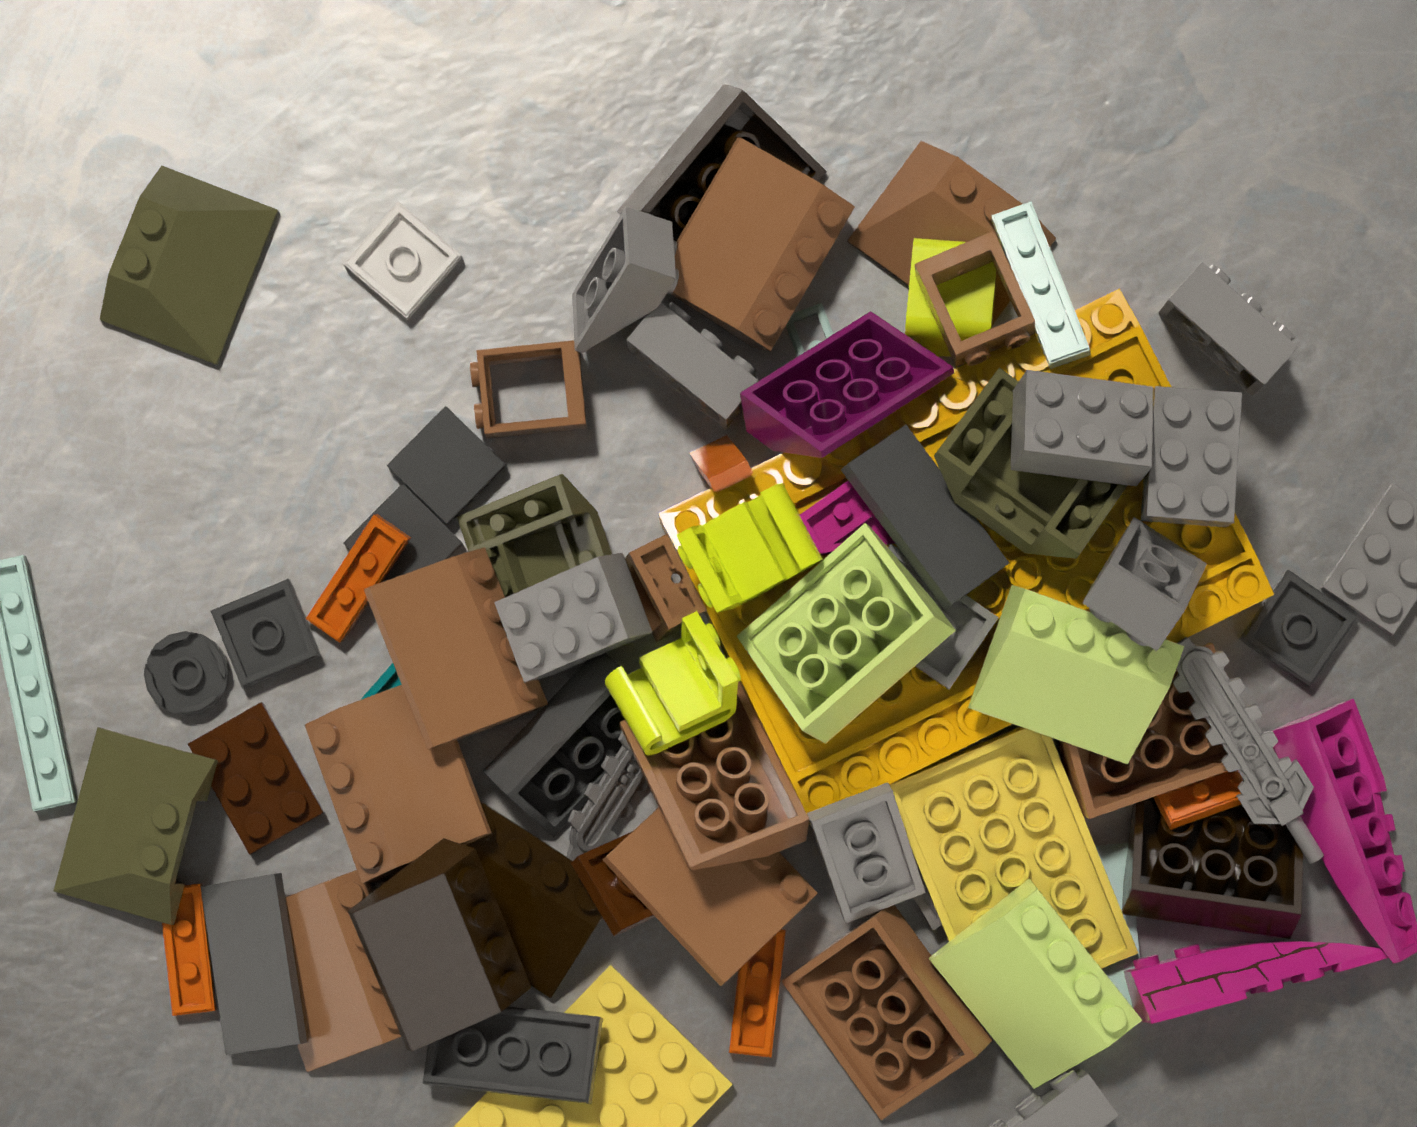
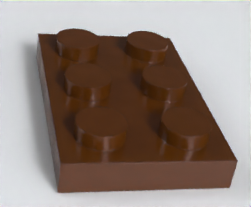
(257, 778)
(610, 895)

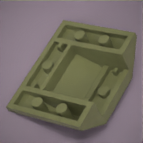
(186, 263)
(1026, 508)
(536, 533)
(133, 825)

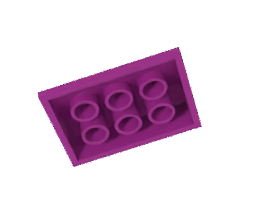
(840, 388)

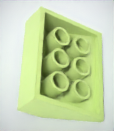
(844, 634)
(1072, 676)
(1034, 986)

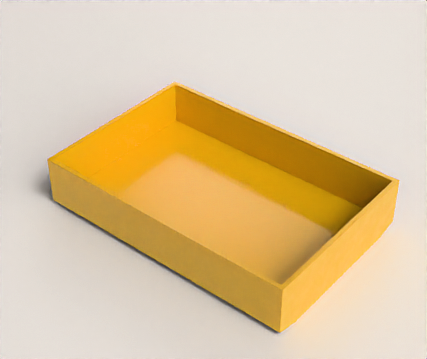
(917, 716)

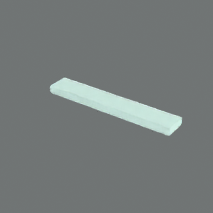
(32, 690)

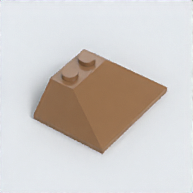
(937, 200)

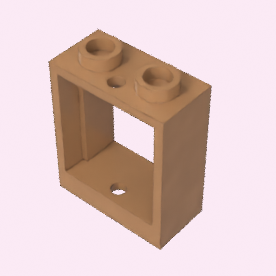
(961, 261)
(482, 378)
(661, 598)

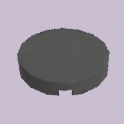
(186, 673)

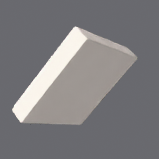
(402, 260)

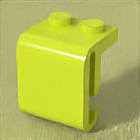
(966, 297)
(748, 549)
(678, 688)

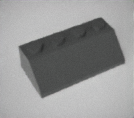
(562, 748)

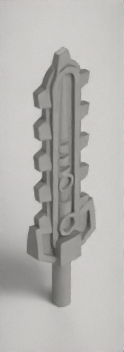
(1271, 787)
(606, 802)

